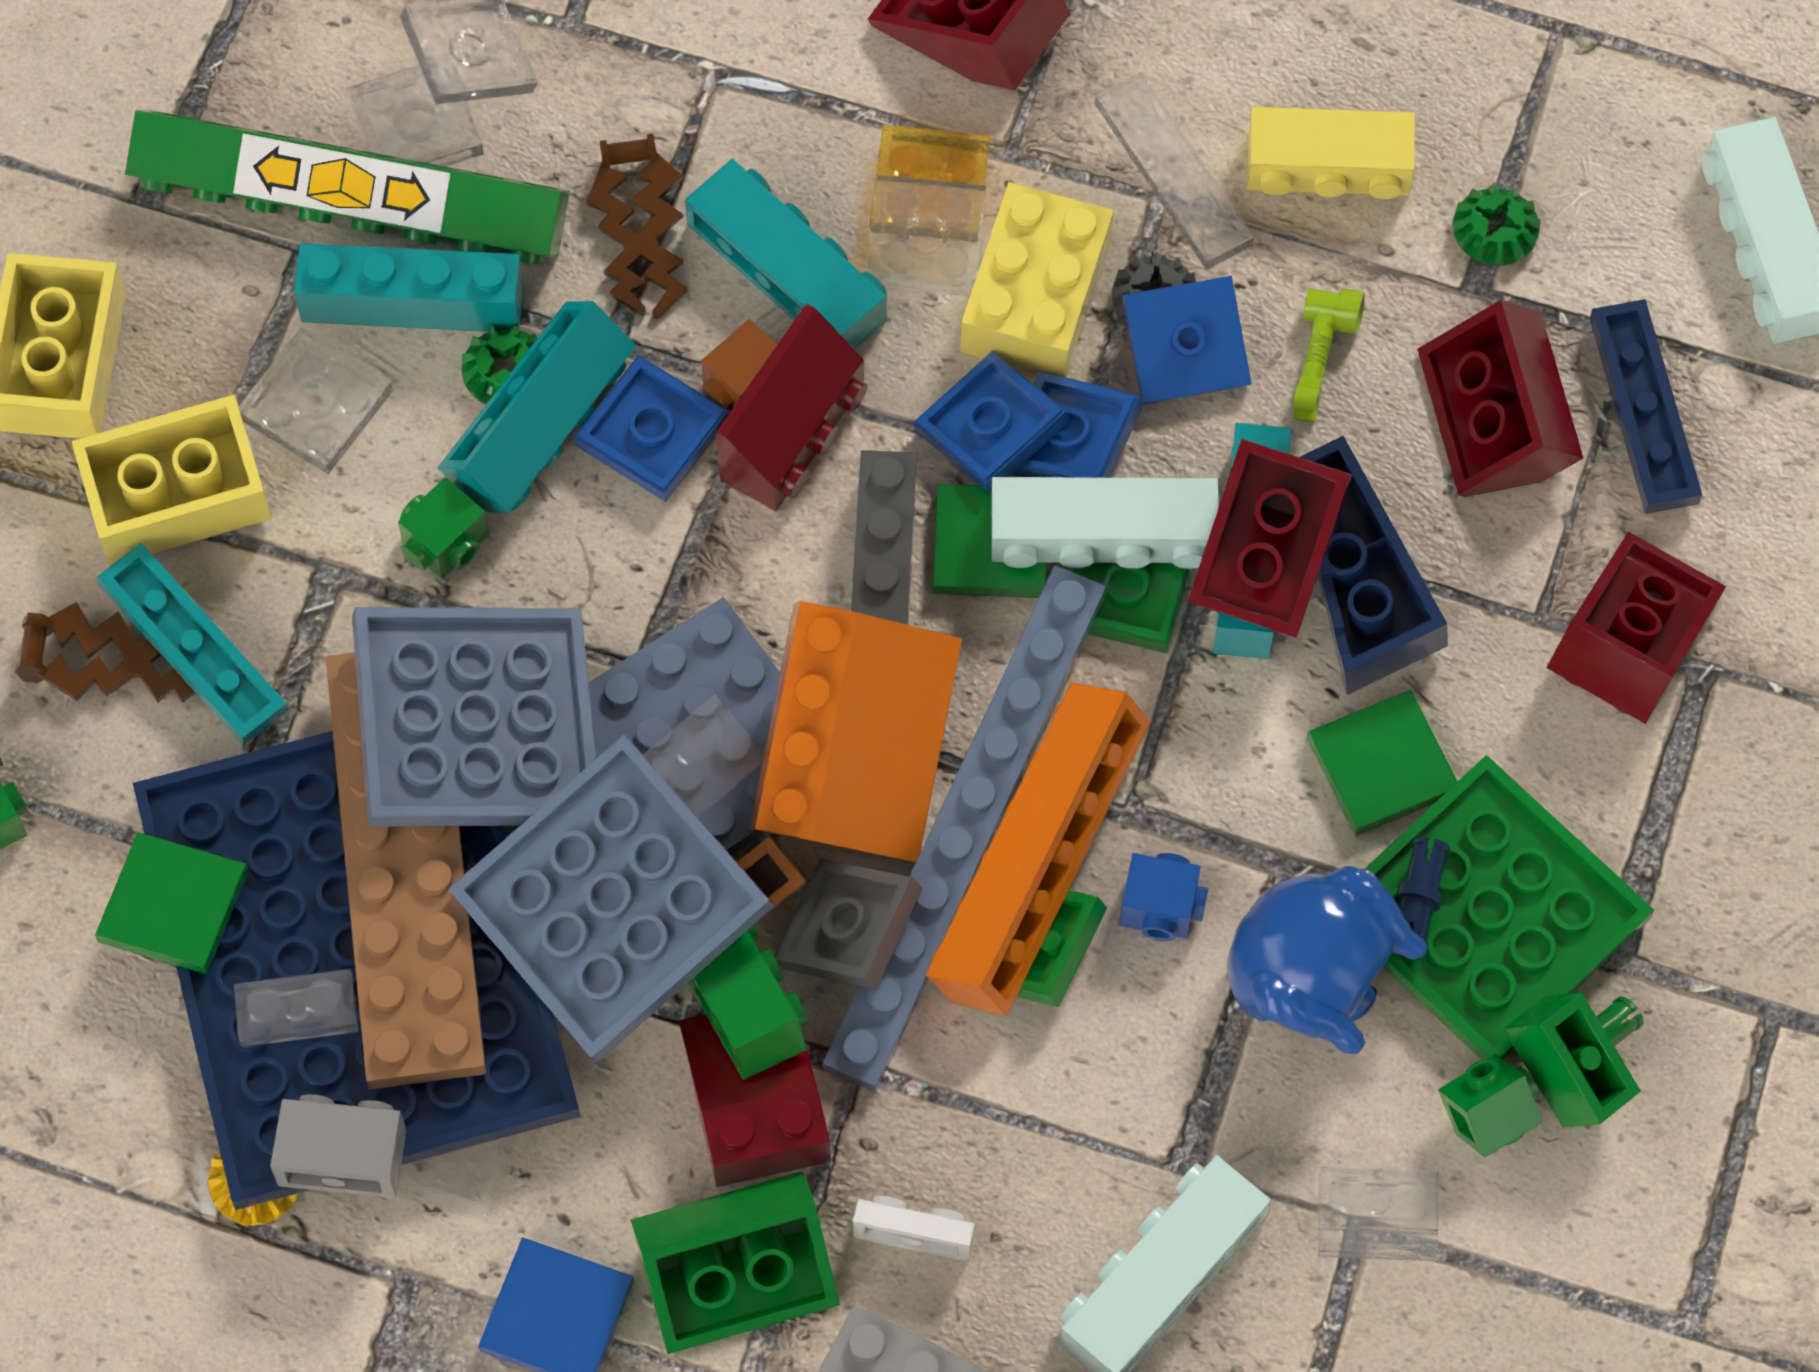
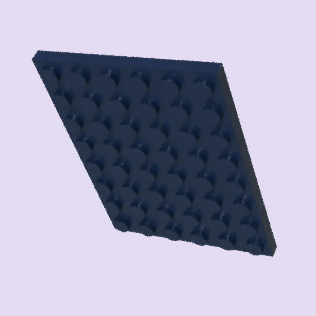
(293, 919)

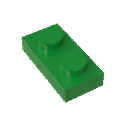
(1063, 949)

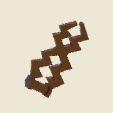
(644, 244)
(72, 622)

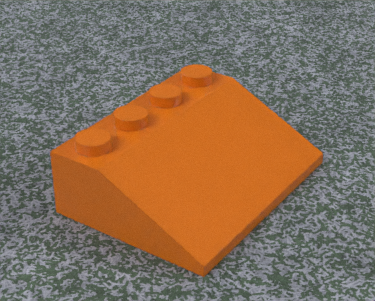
(855, 732)

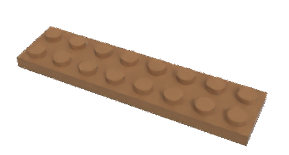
(405, 925)

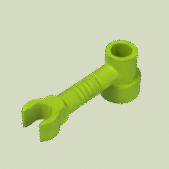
(1329, 313)

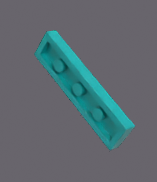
(192, 644)

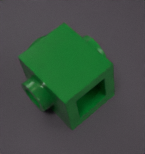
(442, 529)
(1491, 1104)

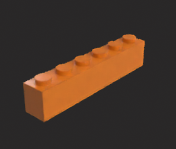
(1038, 848)

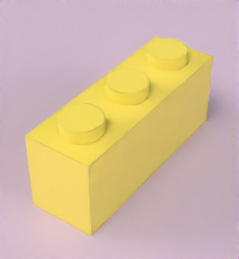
(1331, 152)

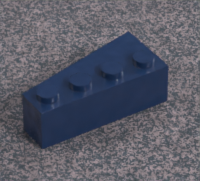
(1371, 586)

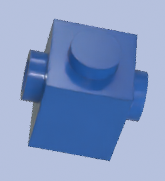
(1162, 896)

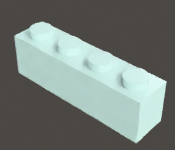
(1770, 225)
(1101, 520)
(1165, 1269)

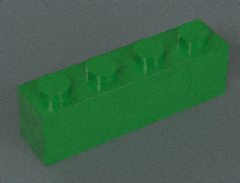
(749, 1007)

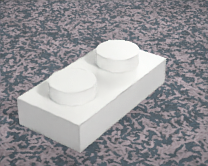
(892, 1224)

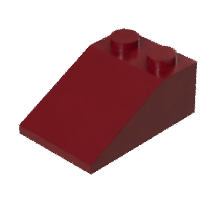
(976, 38)
(1269, 538)
(1635, 627)
(755, 1123)

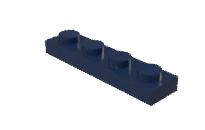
(1645, 406)

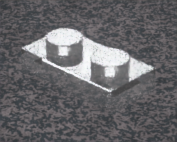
(296, 1008)

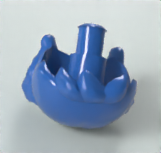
(1314, 951)

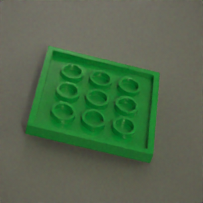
(1518, 911)

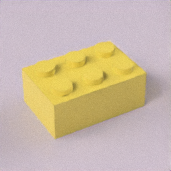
(1036, 280)
(57, 343)
(171, 479)

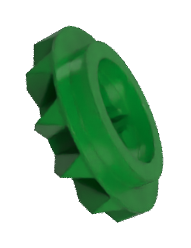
(1506, 244)
(479, 364)

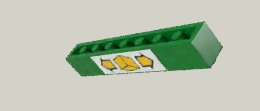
(347, 184)

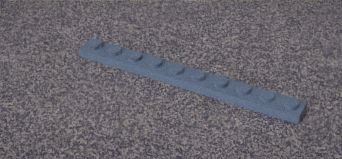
(969, 821)

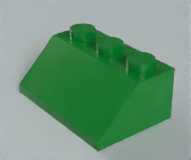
(735, 1262)

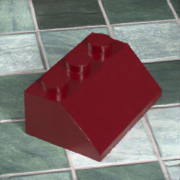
(1500, 400)
(790, 411)

